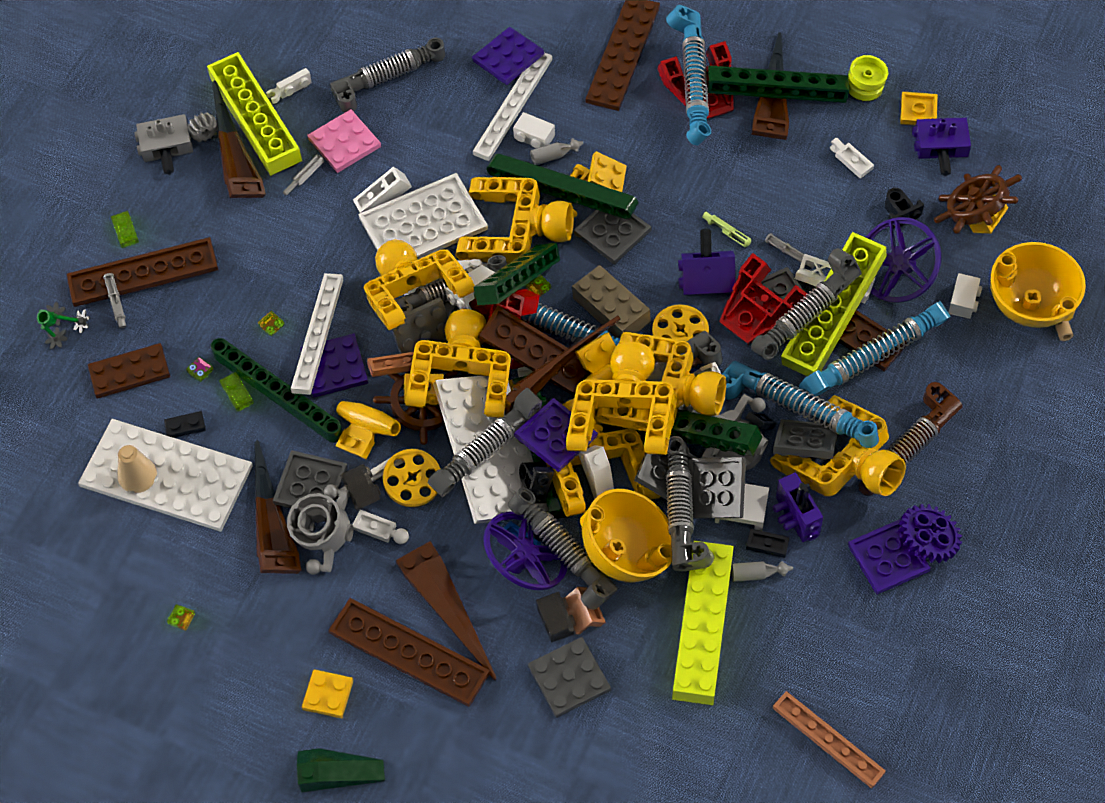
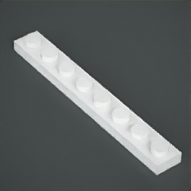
(511, 108)
(317, 334)

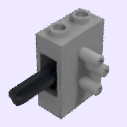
(164, 140)

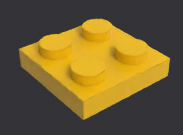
(917, 106)
(607, 172)
(327, 693)

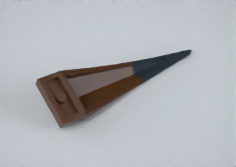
(771, 114)
(238, 169)
(274, 544)

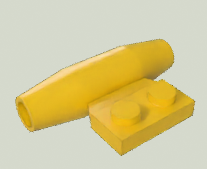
(596, 358)
(365, 423)

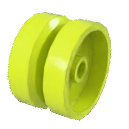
(867, 77)

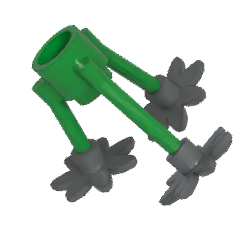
(53, 316)

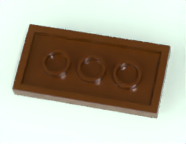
(863, 329)
(128, 370)

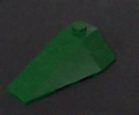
(332, 769)

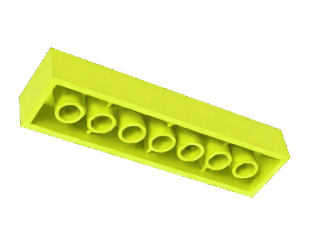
(255, 114)
(816, 342)
(703, 628)

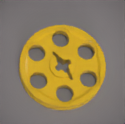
(679, 323)
(402, 475)

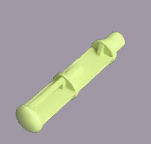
(726, 229)

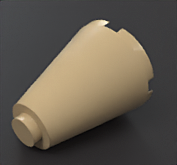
(135, 470)

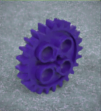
(930, 533)

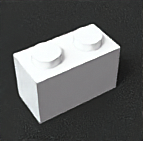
(533, 131)
(964, 296)

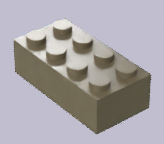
(606, 298)

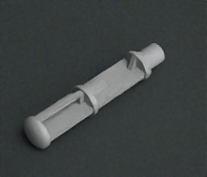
(786, 248)
(115, 299)

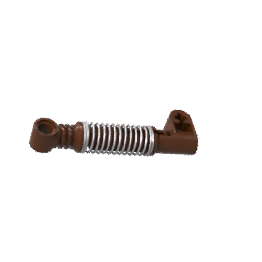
(926, 426)

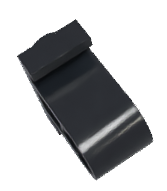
(900, 205)
(536, 479)

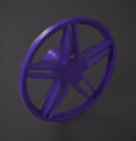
(903, 261)
(523, 554)

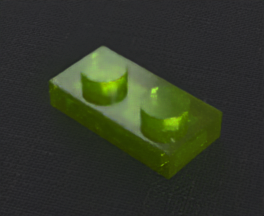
(124, 229)
(236, 391)

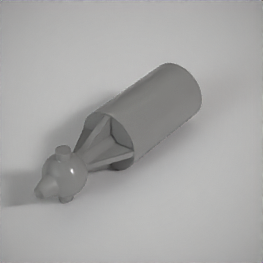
(553, 151)
(757, 570)

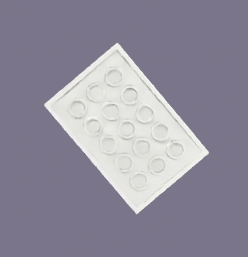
(426, 217)

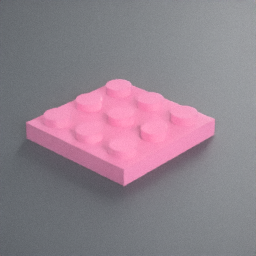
(344, 141)

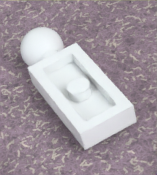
(379, 528)

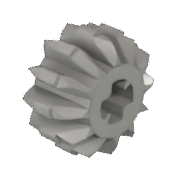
(203, 127)

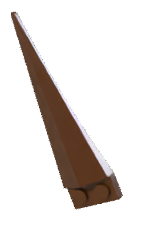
(541, 376)
(430, 578)

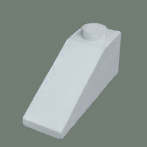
(385, 189)
(597, 469)

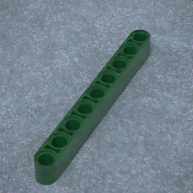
(565, 186)
(280, 396)

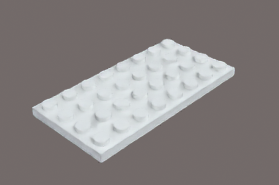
(497, 479)
(189, 481)

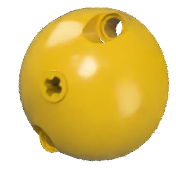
(1043, 284)
(626, 536)

